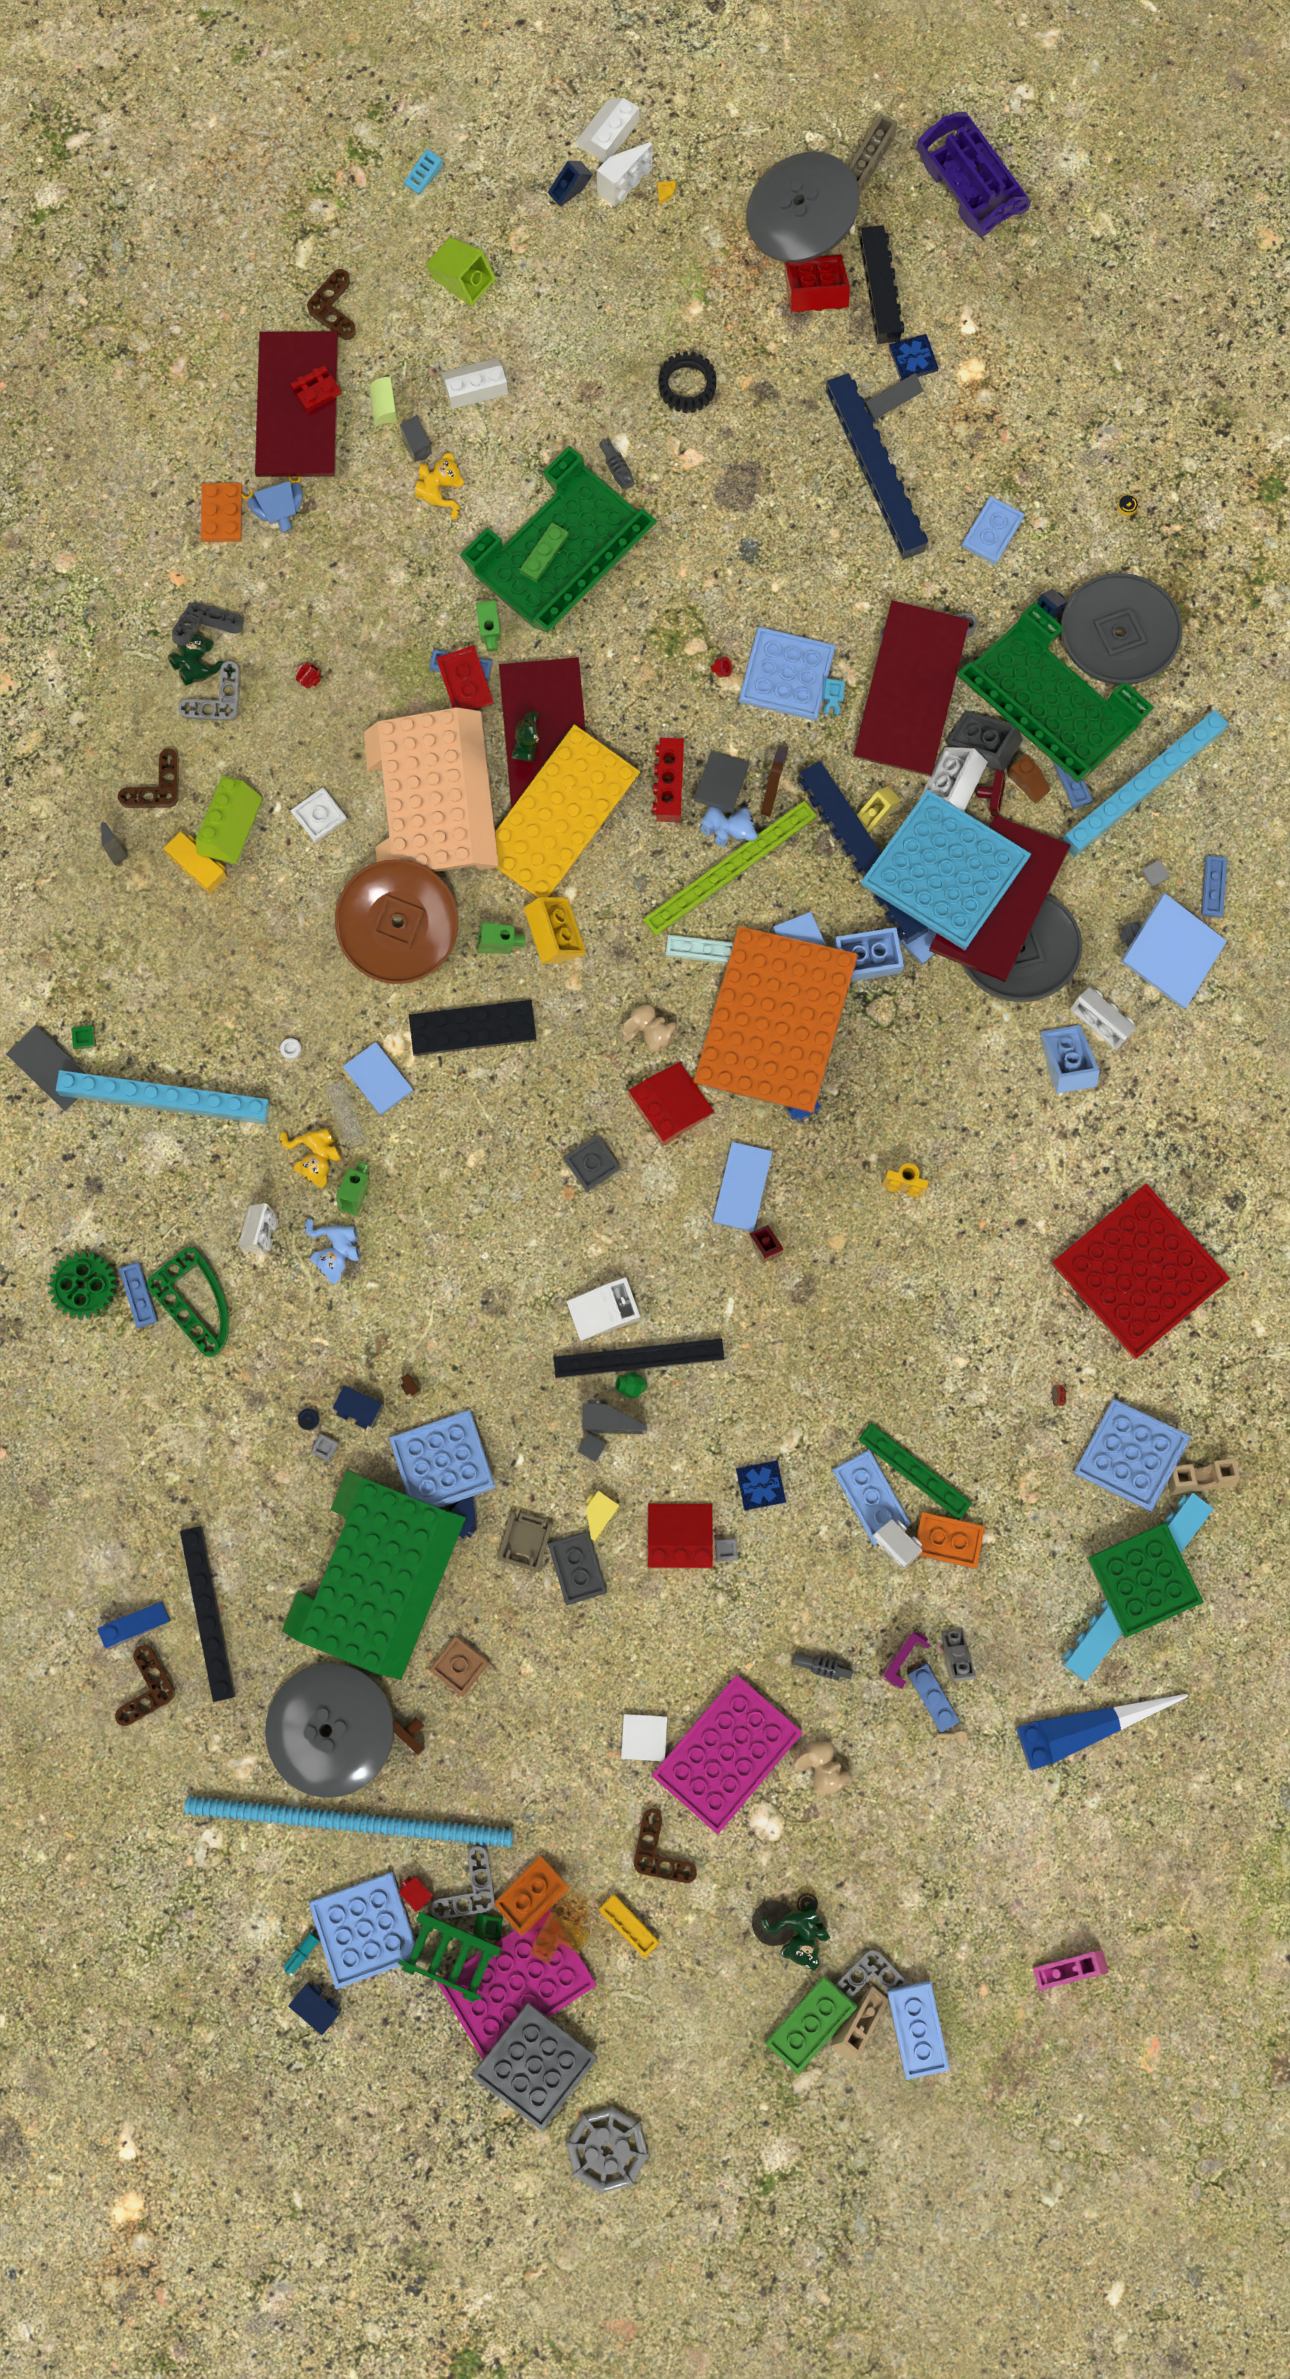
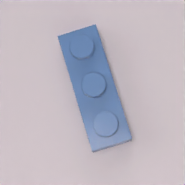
(933, 1698)

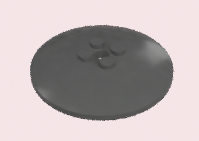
(818, 224)
(1125, 604)
(1047, 962)
(359, 1735)

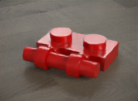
(320, 392)

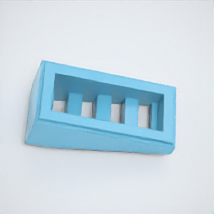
(431, 162)

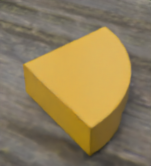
(665, 190)

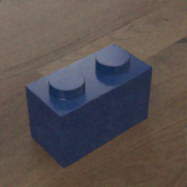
(358, 1407)
(315, 2007)

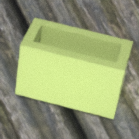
(382, 401)

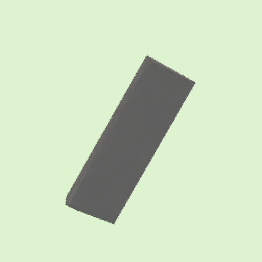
(111, 845)

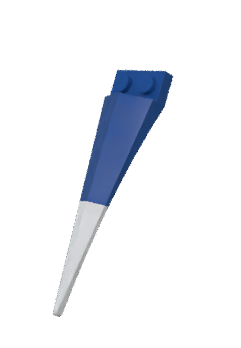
(1059, 1737)

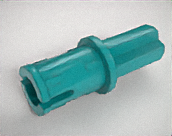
(301, 1953)

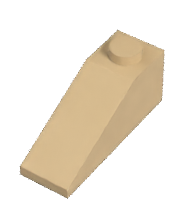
(860, 2024)

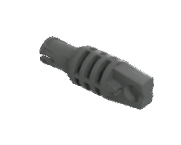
(617, 465)
(822, 1666)

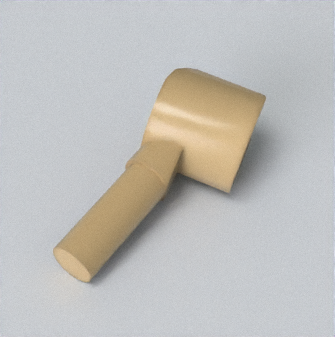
(961, 1736)

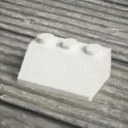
(609, 128)
(475, 383)
(956, 775)
(1103, 1018)

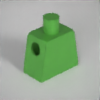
(488, 619)
(498, 939)
(353, 1189)

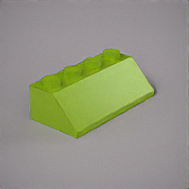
(228, 820)

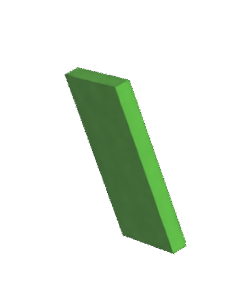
(811, 2024)

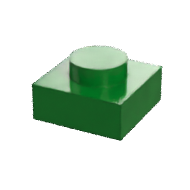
(83, 1037)

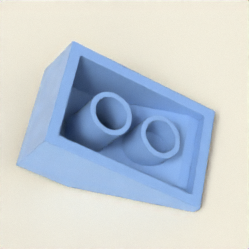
(1069, 1059)

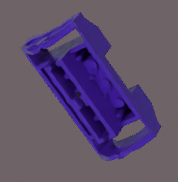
(982, 194)

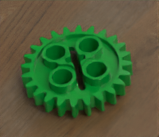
(94, 1299)

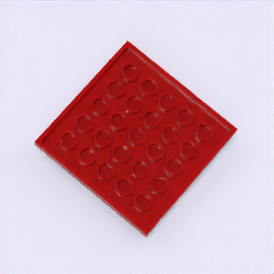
(1140, 1271)

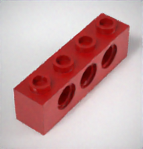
(671, 810)

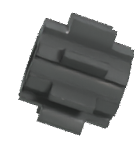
(1129, 932)

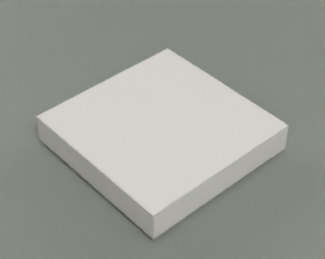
(319, 815)
(644, 1737)

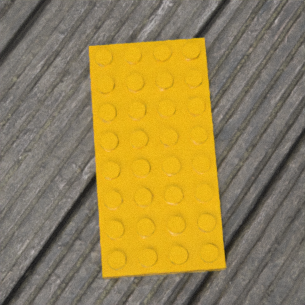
(561, 812)

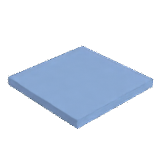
(786, 673)
(1173, 951)
(1132, 1455)
(443, 1461)
(363, 1929)

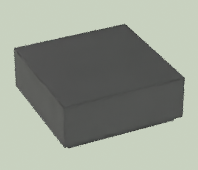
(591, 1447)

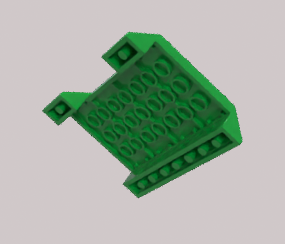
(600, 534)
(1050, 699)
(377, 1577)

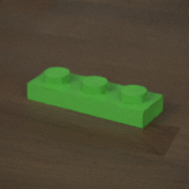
(544, 552)

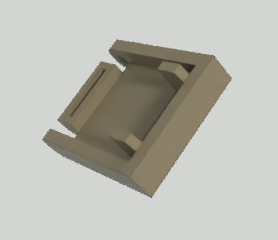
(526, 1538)

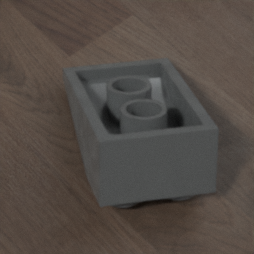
(990, 737)
(606, 1420)

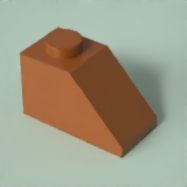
(1029, 779)

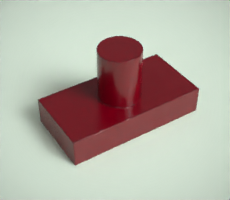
(994, 793)

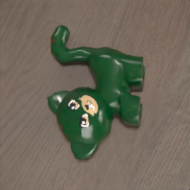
(188, 662)
(526, 737)
(802, 1947)

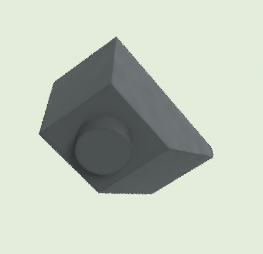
(415, 439)

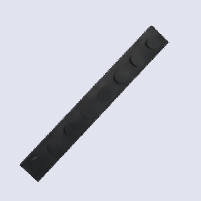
(638, 1358)
(207, 1614)

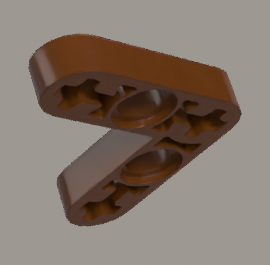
(326, 305)
(774, 778)
(163, 787)
(153, 1694)
(650, 1853)

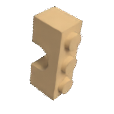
(1215, 1476)

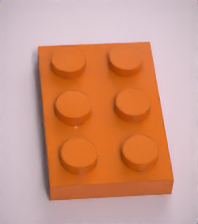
(221, 512)
(950, 1540)
(531, 1895)

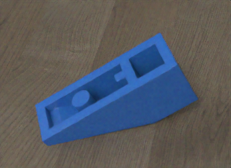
(133, 1625)

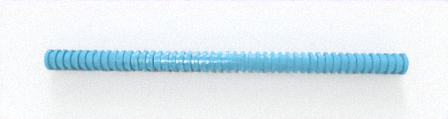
(348, 1821)

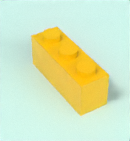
(198, 867)

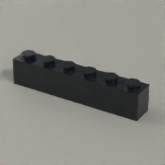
(880, 284)

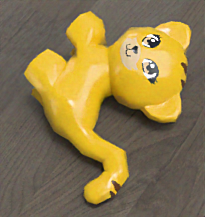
(445, 474)
(314, 1166)

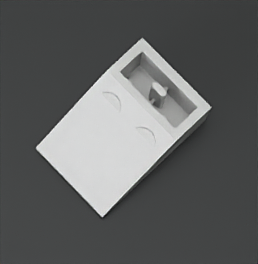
(623, 172)
(258, 1229)
(603, 1309)

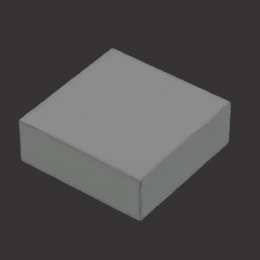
(1155, 874)
(325, 1447)
(726, 1549)

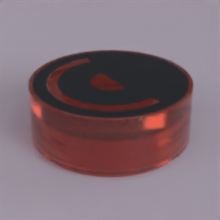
(1058, 1395)

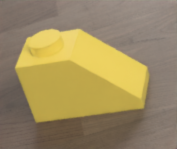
(878, 808)
(599, 1513)

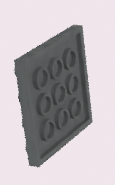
(534, 2065)

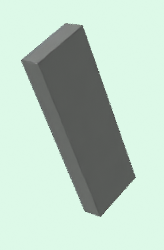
(894, 396)

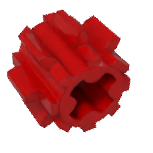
(308, 675)

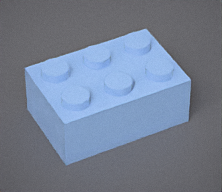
(877, 953)

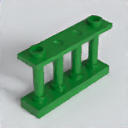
(447, 1934)

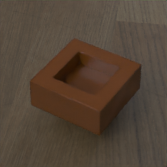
(409, 1386)

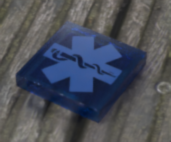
(913, 356)
(760, 1485)

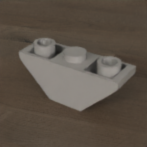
(957, 1656)

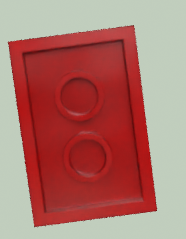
(465, 679)

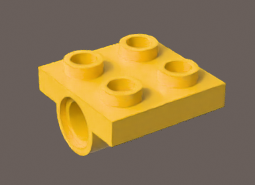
(895, 1181)

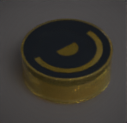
(807, 1899)

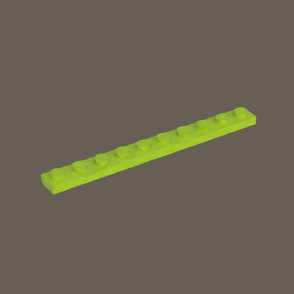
(729, 868)

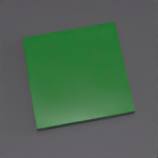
(1145, 1580)

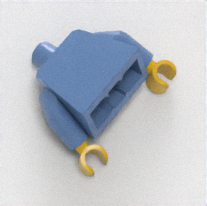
(276, 503)

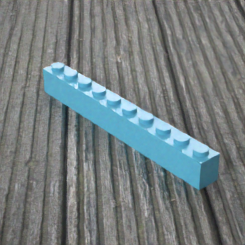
(1145, 782)
(163, 1097)
(1103, 1628)

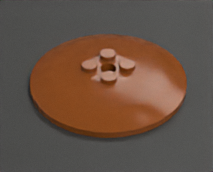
(367, 929)

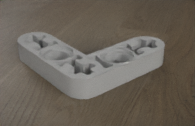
(224, 701)
(478, 1890)
(869, 1971)

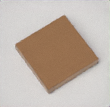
(459, 1665)

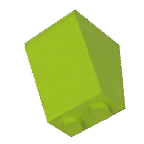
(461, 270)

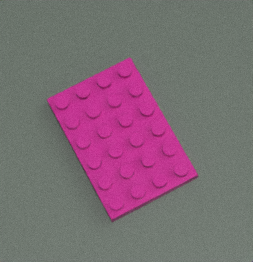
(727, 1754)
(514, 1981)

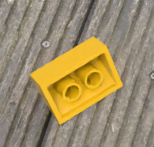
(554, 929)

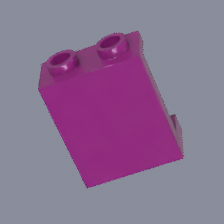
(899, 1657)

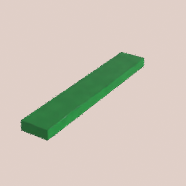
(915, 1471)

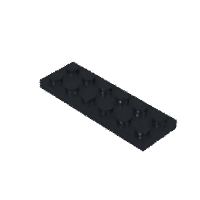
(472, 1027)

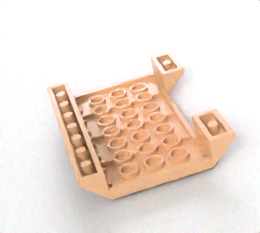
(435, 789)

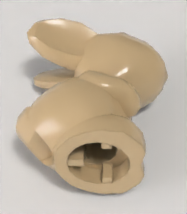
(656, 1032)
(827, 1774)

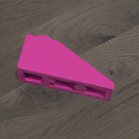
(1071, 1970)

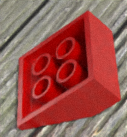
(817, 284)
(670, 1103)
(680, 1536)

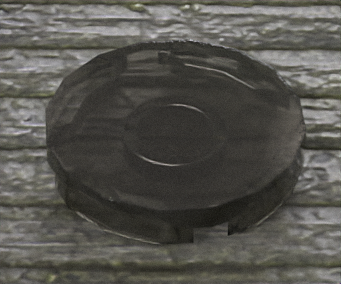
(773, 1911)

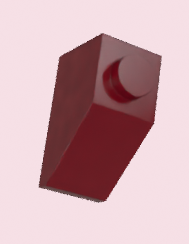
(766, 1244)

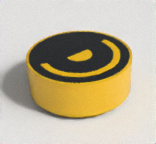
(1127, 505)

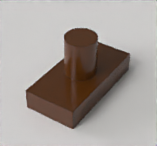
(407, 1735)

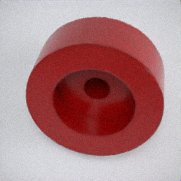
(722, 667)

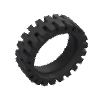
(687, 361)

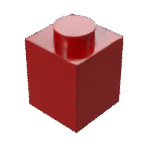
(415, 1892)

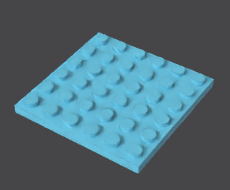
(945, 869)

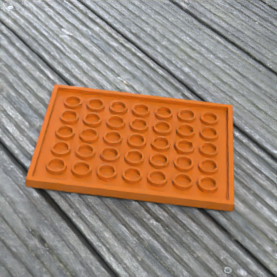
(776, 1019)

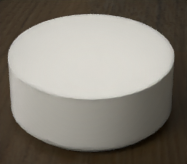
(290, 1049)

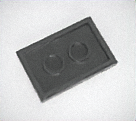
(721, 782)
(577, 1568)

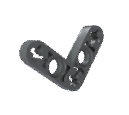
(201, 614)

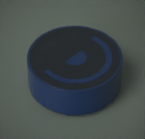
(308, 1419)

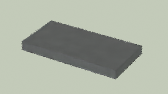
(42, 1061)

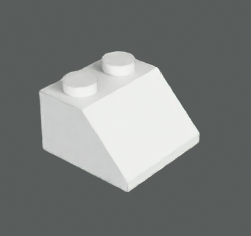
(898, 1543)

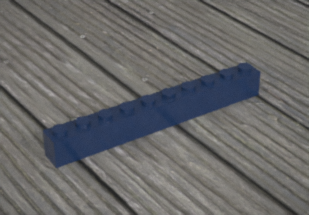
(876, 466)
(854, 840)

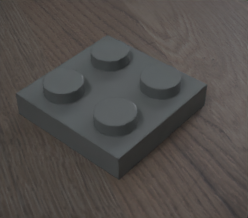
(591, 1163)

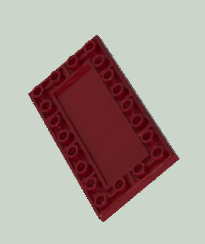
(286, 435)
(911, 688)
(556, 694)
(1009, 924)

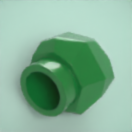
(631, 1385)

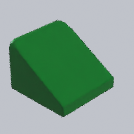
(488, 1926)

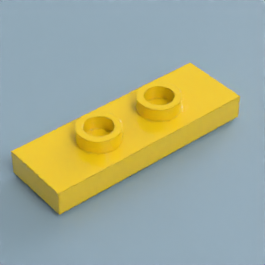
(629, 1925)

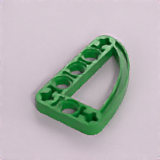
(174, 1310)

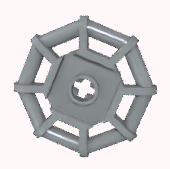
(594, 2154)

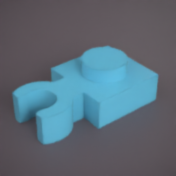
(833, 693)

